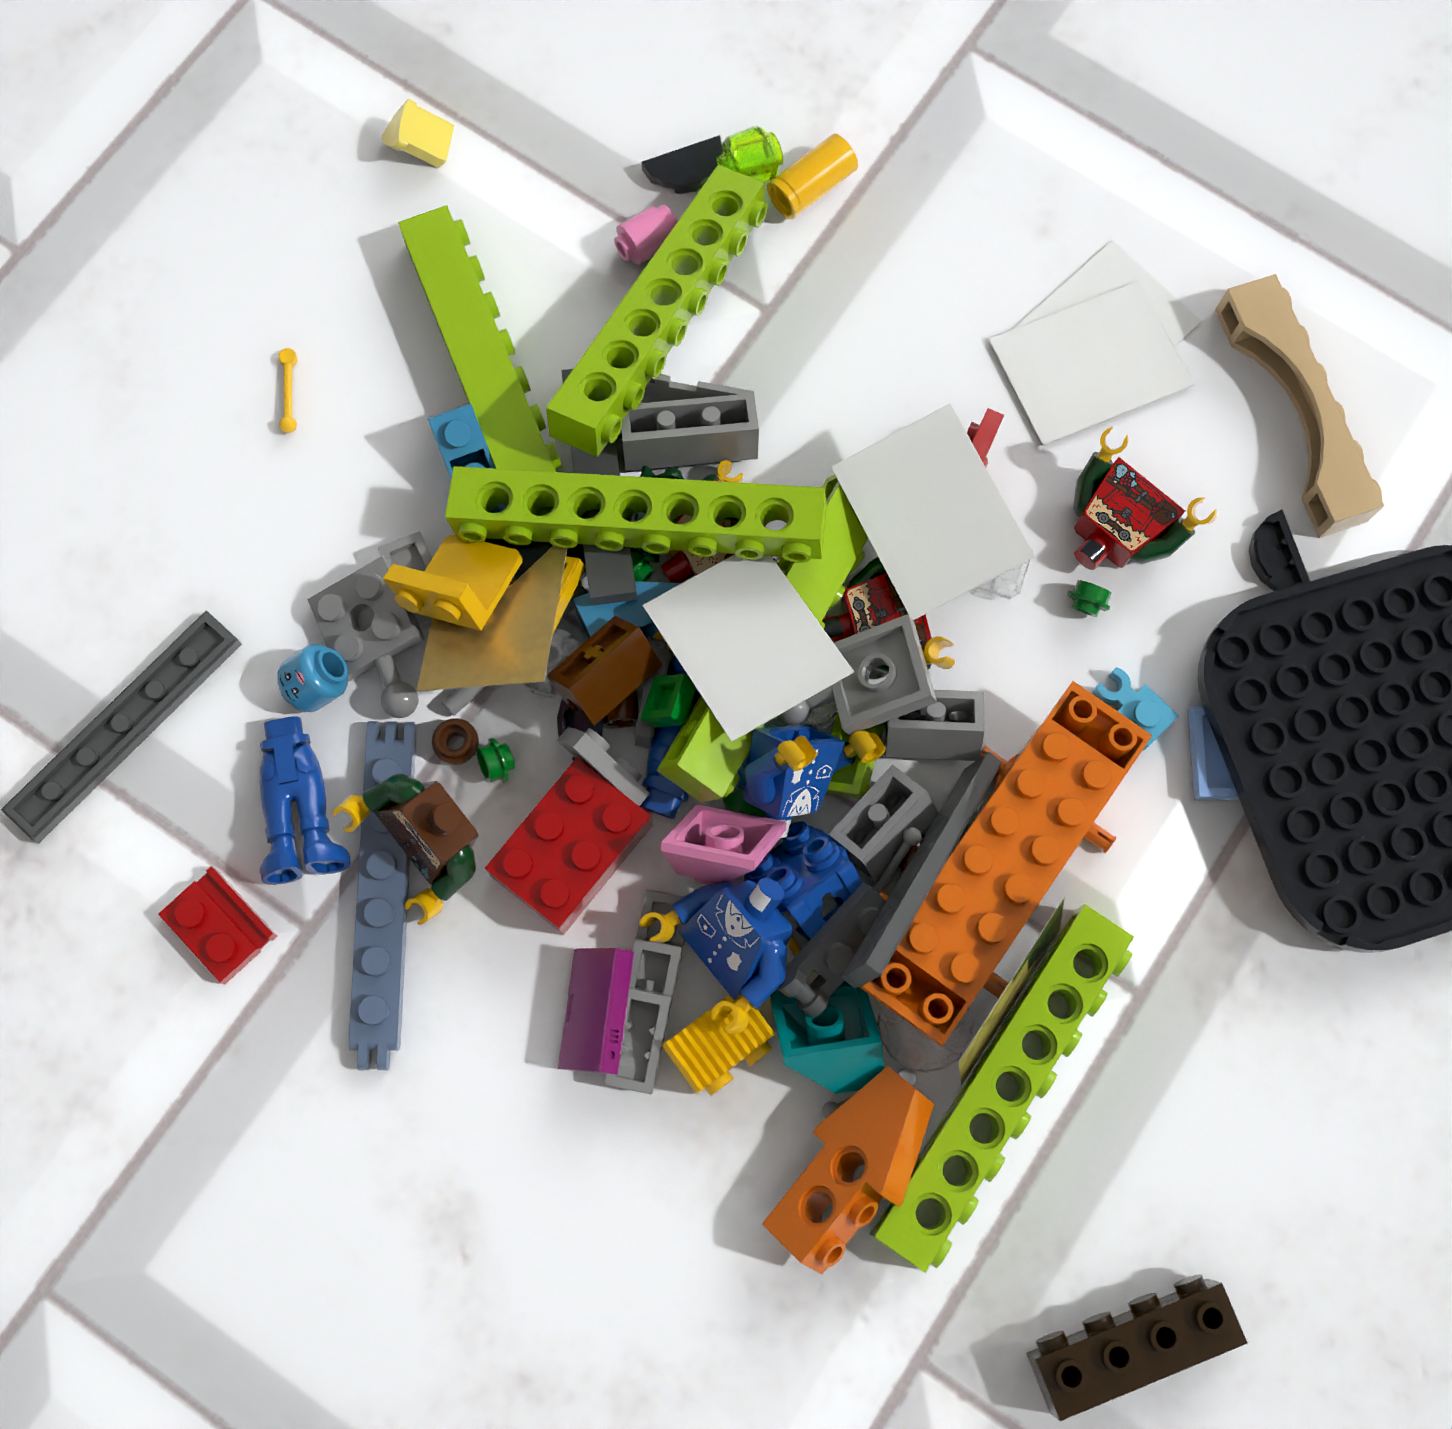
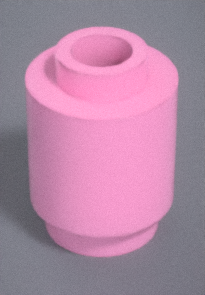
(644, 233)

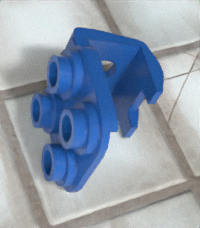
(807, 869)

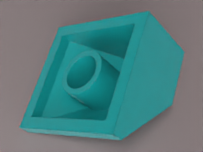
(835, 1048)

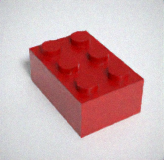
(569, 846)

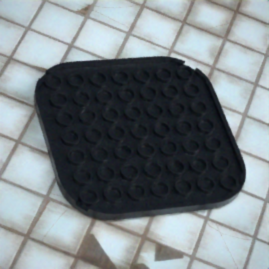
(1343, 745)

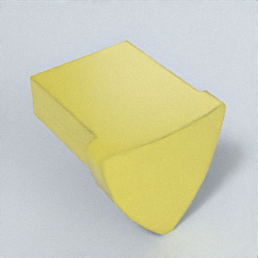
(419, 134)

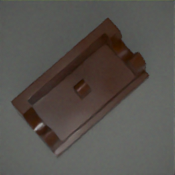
(605, 669)

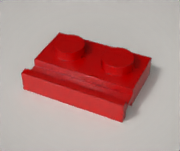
(217, 925)

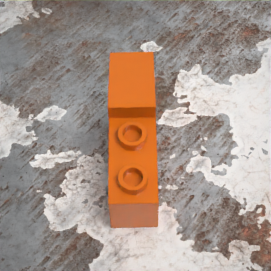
(874, 1128)

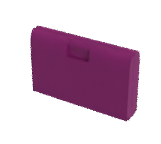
(596, 1010)

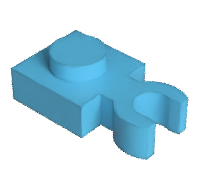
(1142, 708)

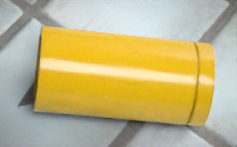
(812, 176)

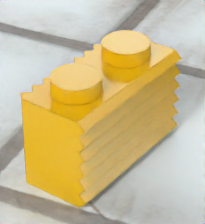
(707, 1052)

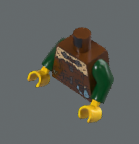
(426, 828)

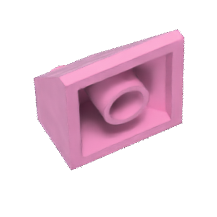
(719, 843)

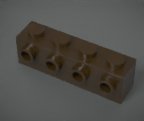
(1135, 1347)

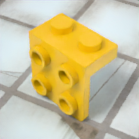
(459, 582)

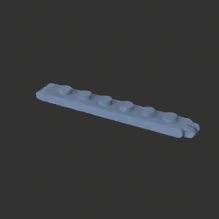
(380, 909)

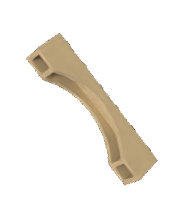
(1264, 327)

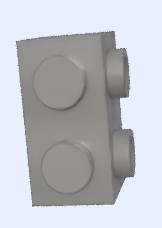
(940, 731)
(878, 820)

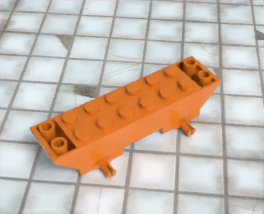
(1009, 861)

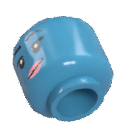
(312, 677)

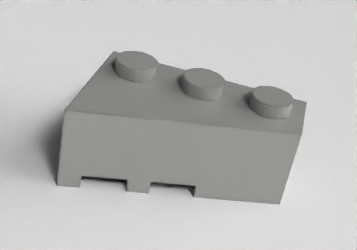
(690, 425)

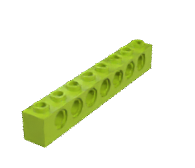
(656, 312)
(479, 490)
(1106, 947)

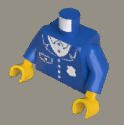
(794, 767)
(736, 937)

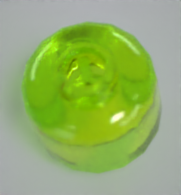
(752, 153)

